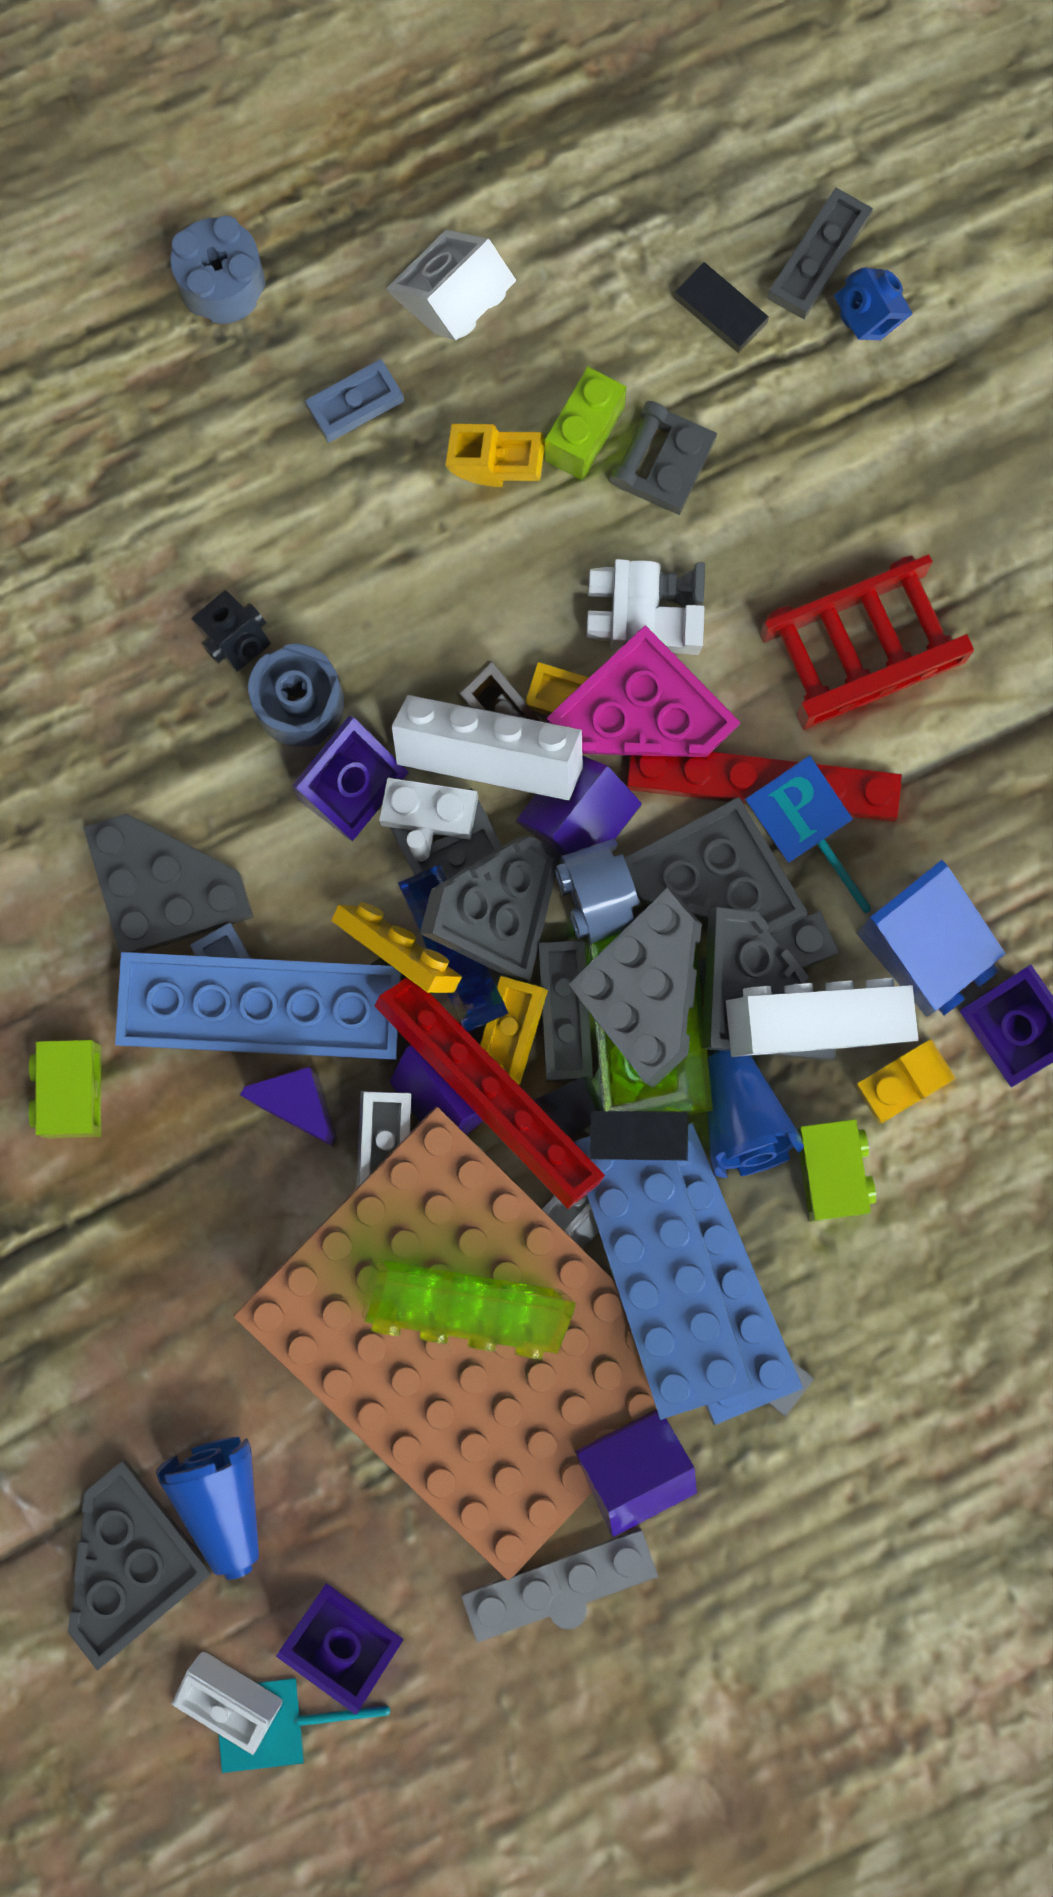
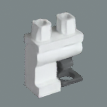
(636, 595)

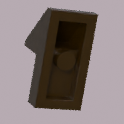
(493, 693)

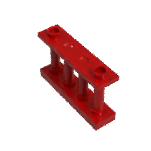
(862, 685)

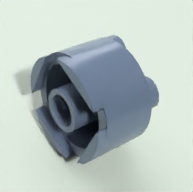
(217, 269)
(285, 674)
(599, 890)

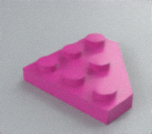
(645, 706)

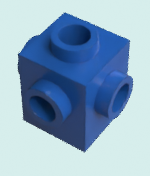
(872, 303)

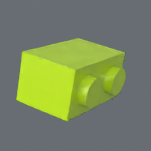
(585, 423)
(66, 1089)
(835, 1170)

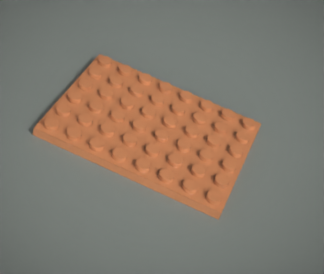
(463, 1426)

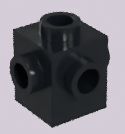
(231, 631)

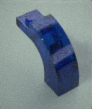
(476, 995)

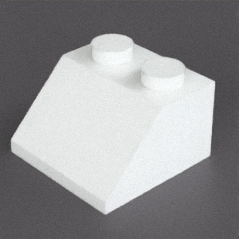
(453, 283)

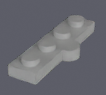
(560, 1587)

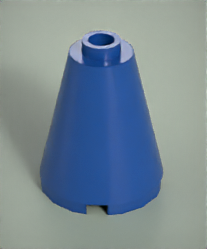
(747, 1119)
(217, 1503)

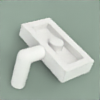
(427, 811)

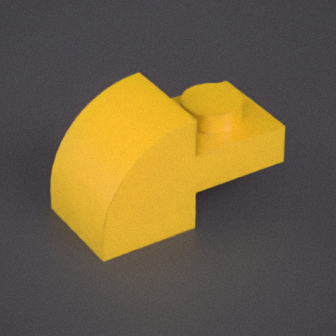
(491, 457)
(905, 1081)

